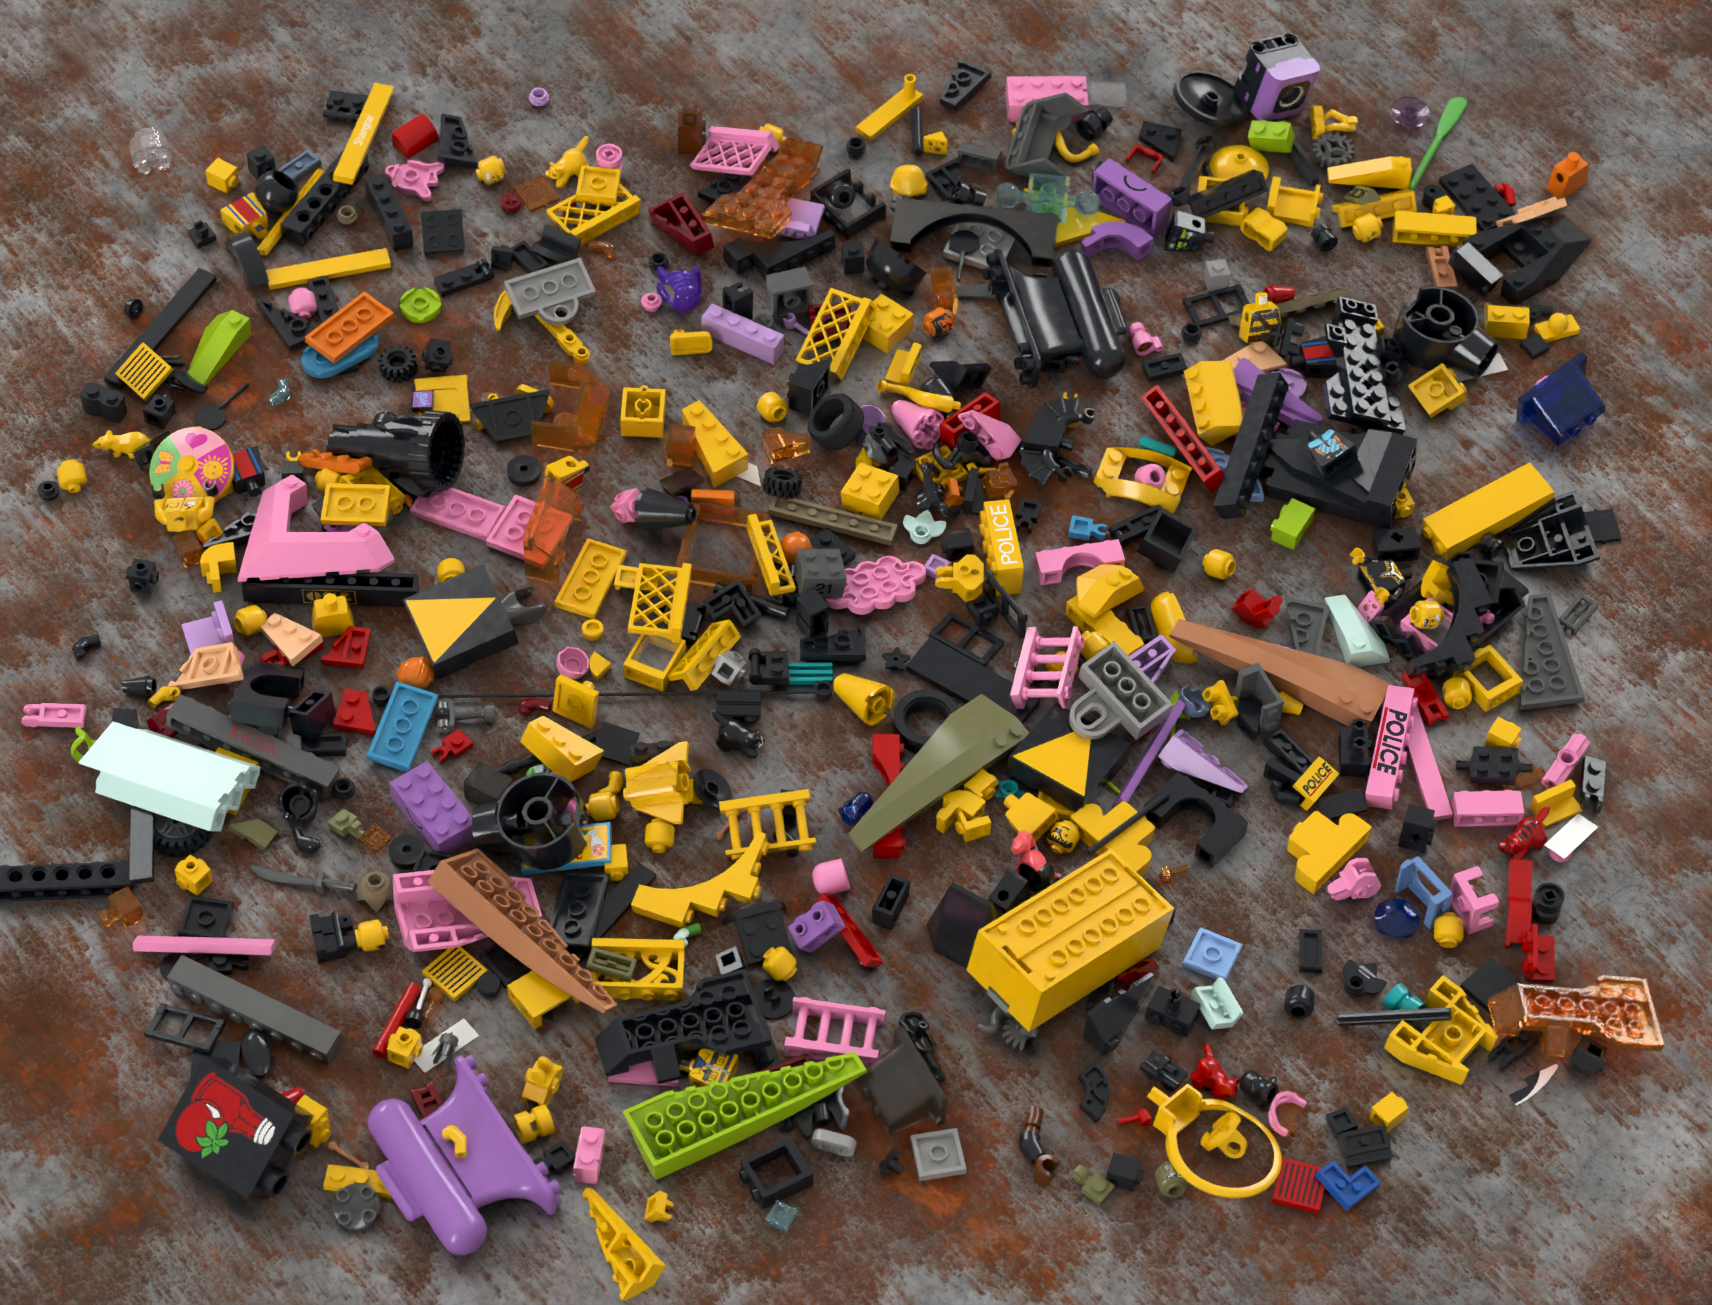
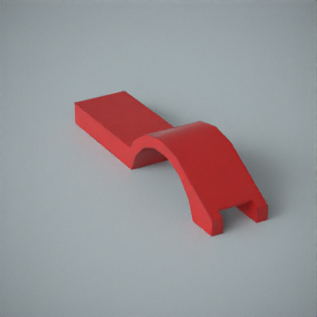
(1518, 900)

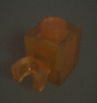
(999, 482)
(124, 908)

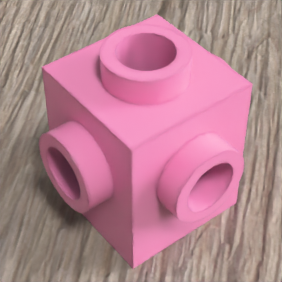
(624, 506)

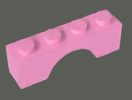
(1052, 564)

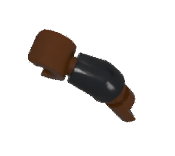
(1031, 1147)

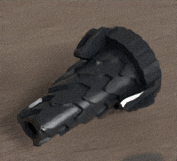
(420, 450)

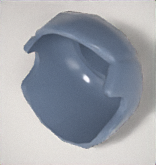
(1194, 702)

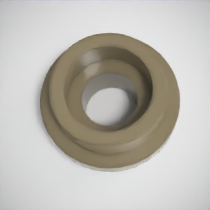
(347, 215)

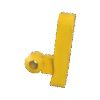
(690, 342)

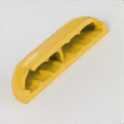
(1165, 614)

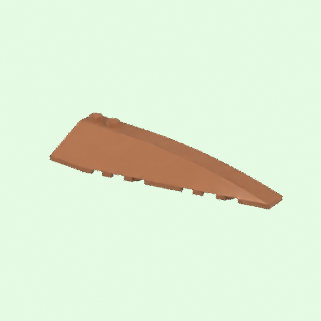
(1317, 681)
(491, 902)

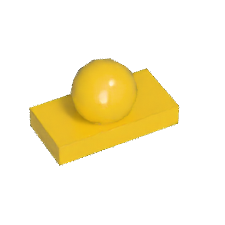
(1557, 327)

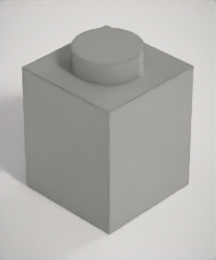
(1216, 275)

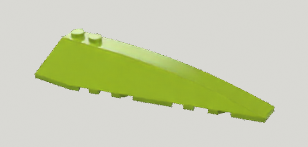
(703, 1120)

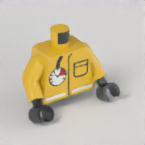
(186, 512)

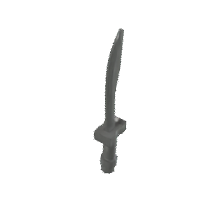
(319, 882)

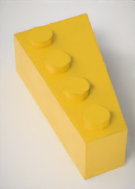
(715, 446)

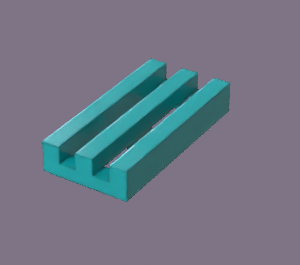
(809, 670)

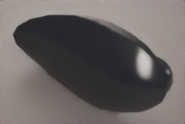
(187, 380)
(256, 1052)

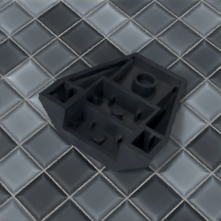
(1551, 536)

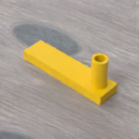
(891, 110)

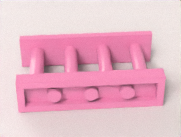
(1029, 659)
(820, 1049)

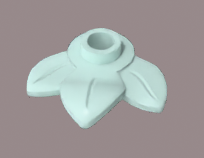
(924, 526)

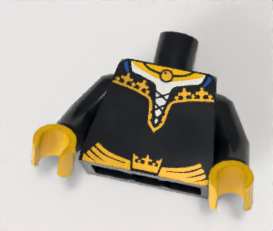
(1380, 576)

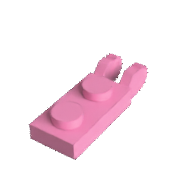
(54, 715)

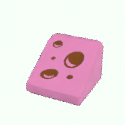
(1370, 607)

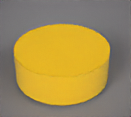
(592, 630)

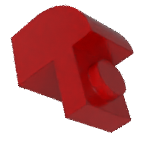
(1255, 610)

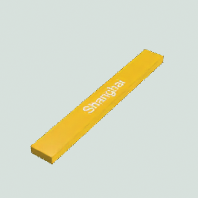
(363, 133)

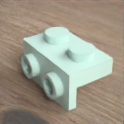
(1218, 1004)

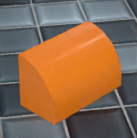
(722, 497)

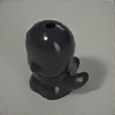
(1256, 1085)

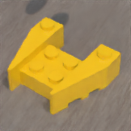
(1443, 1043)

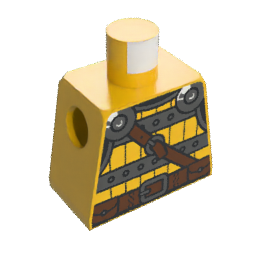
(1259, 319)

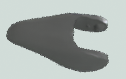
(517, 613)

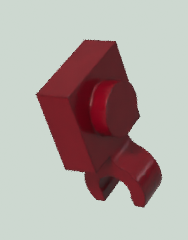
(1138, 971)

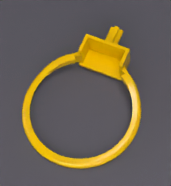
(1179, 1112)

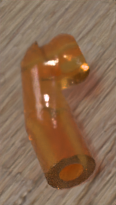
(607, 247)

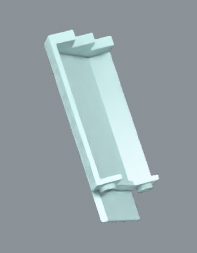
(169, 775)

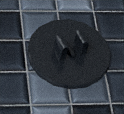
(774, 998)

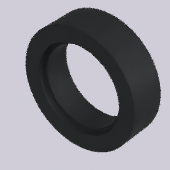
(915, 700)

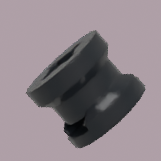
(1491, 545)

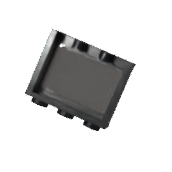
(858, 215)

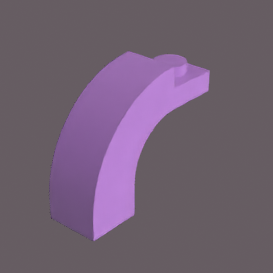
(1118, 235)

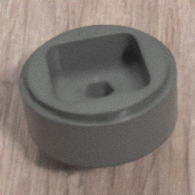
(765, 320)

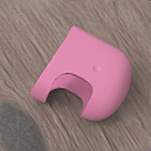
(830, 877)

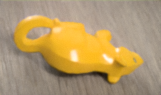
(121, 443)

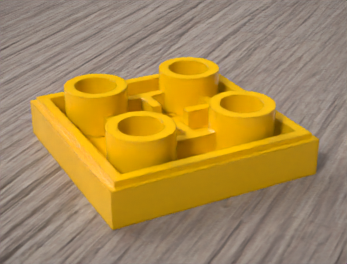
(957, 472)

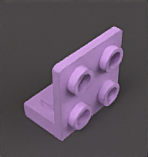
(804, 221)
(210, 630)

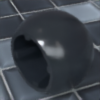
(276, 191)

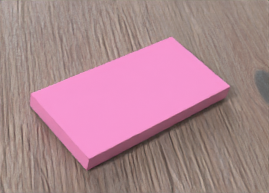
(459, 512)

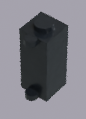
(1475, 268)

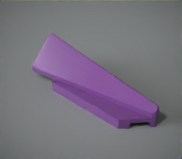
(1293, 407)

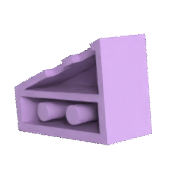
(1154, 657)

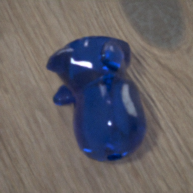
(855, 808)

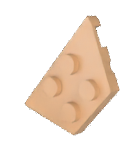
(1533, 211)
(210, 667)

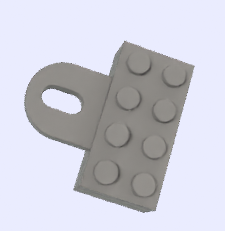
(1119, 694)

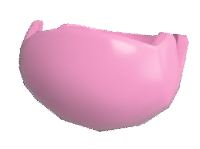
(572, 663)

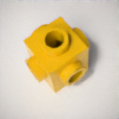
(193, 875)
(404, 1047)

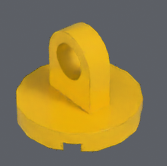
(1223, 1134)

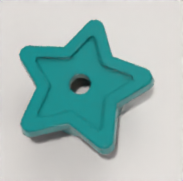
(1008, 785)

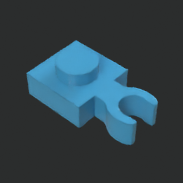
(1083, 528)

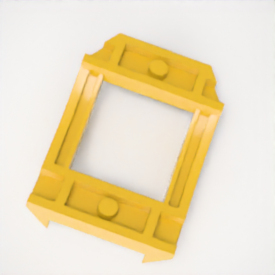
(1166, 496)

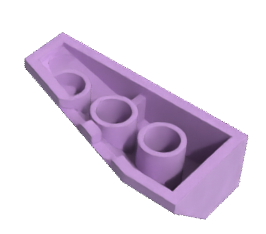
(1186, 756)

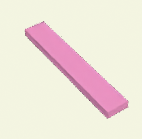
(1427, 771)
(204, 945)

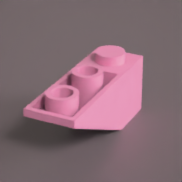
(994, 435)

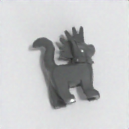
(1013, 1029)

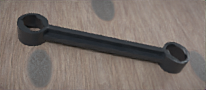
(1181, 195)

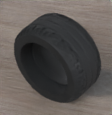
(847, 428)

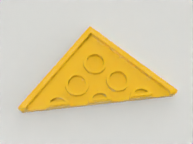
(1078, 226)

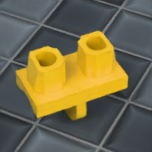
(1222, 702)

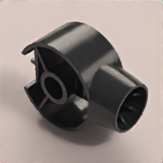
(1444, 332)
(533, 808)

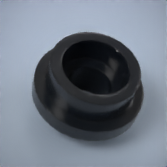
(856, 146)
(658, 259)
(133, 308)
(1191, 332)
(51, 494)
(343, 783)

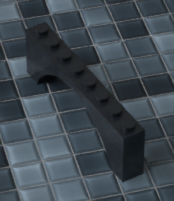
(919, 218)

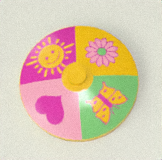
(190, 459)

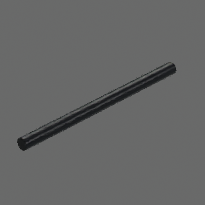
(1128, 823)

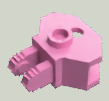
(1355, 881)

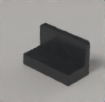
(557, 244)
(975, 494)
(1279, 770)

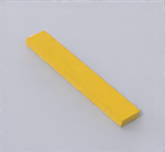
(330, 267)

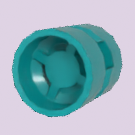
(1400, 999)

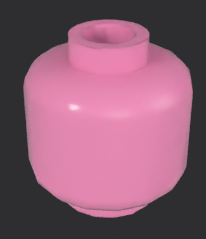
(302, 303)
(1151, 475)

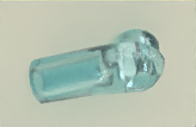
(281, 394)

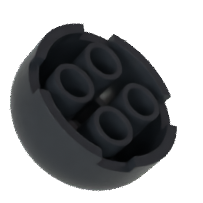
(893, 269)

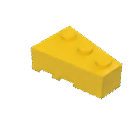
(561, 749)

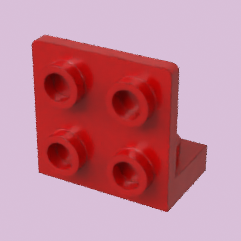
(1539, 957)

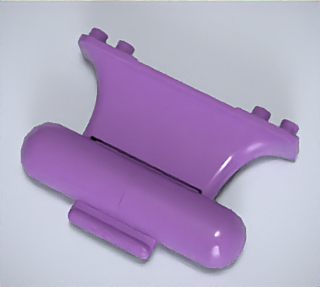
(447, 1189)

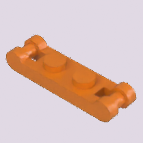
(339, 463)

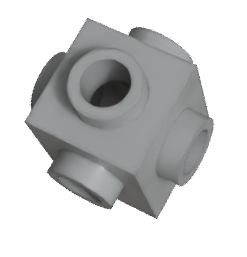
(723, 669)

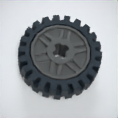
(178, 837)

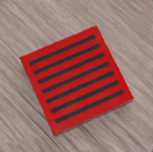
(1298, 1186)

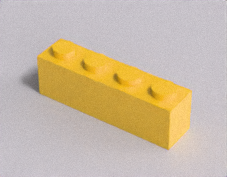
(1432, 228)
(1107, 624)

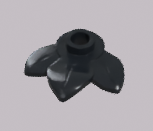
(1363, 977)

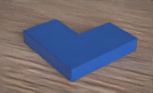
(1346, 1189)

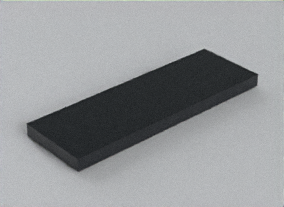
(964, 677)

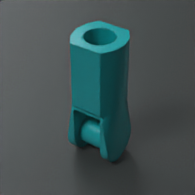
(1152, 445)

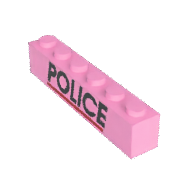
(1390, 747)

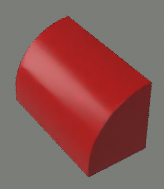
(414, 136)

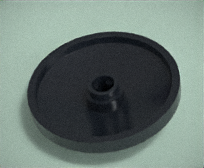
(1210, 99)

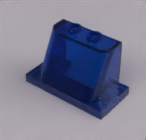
(1562, 402)

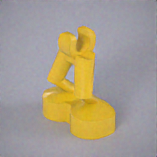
(1317, 120)

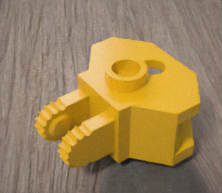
(963, 577)
(542, 1081)

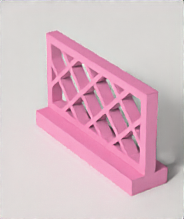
(737, 139)

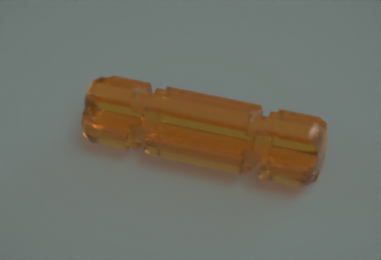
(1527, 778)

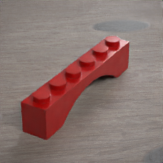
(886, 759)

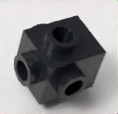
(437, 355)
(142, 576)

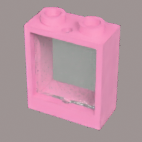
(1427, 638)

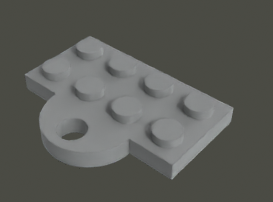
(551, 291)

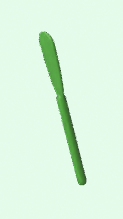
(1448, 119)

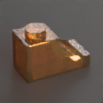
(784, 445)

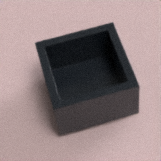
(1167, 540)

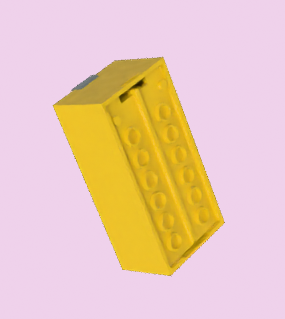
(1069, 939)

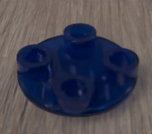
(1397, 918)

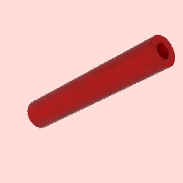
(396, 1019)

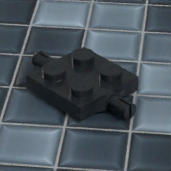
(1494, 765)

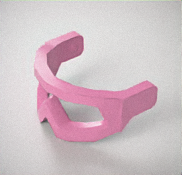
(1290, 1097)

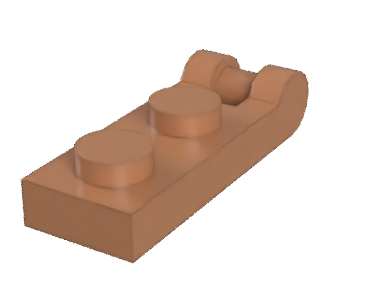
(1441, 271)

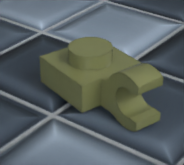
(345, 823)
(1094, 1187)

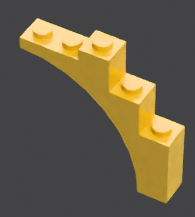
(737, 883)

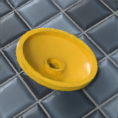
(1237, 160)

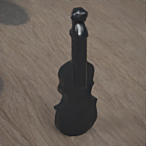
(917, 1030)

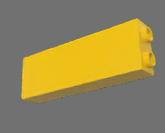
(1486, 511)

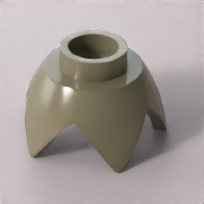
(375, 894)

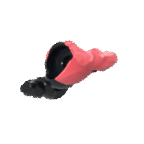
(1032, 863)

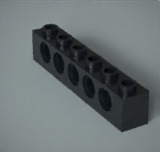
(318, 204)
(71, 888)

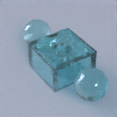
(1048, 194)

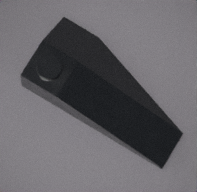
(1111, 1018)

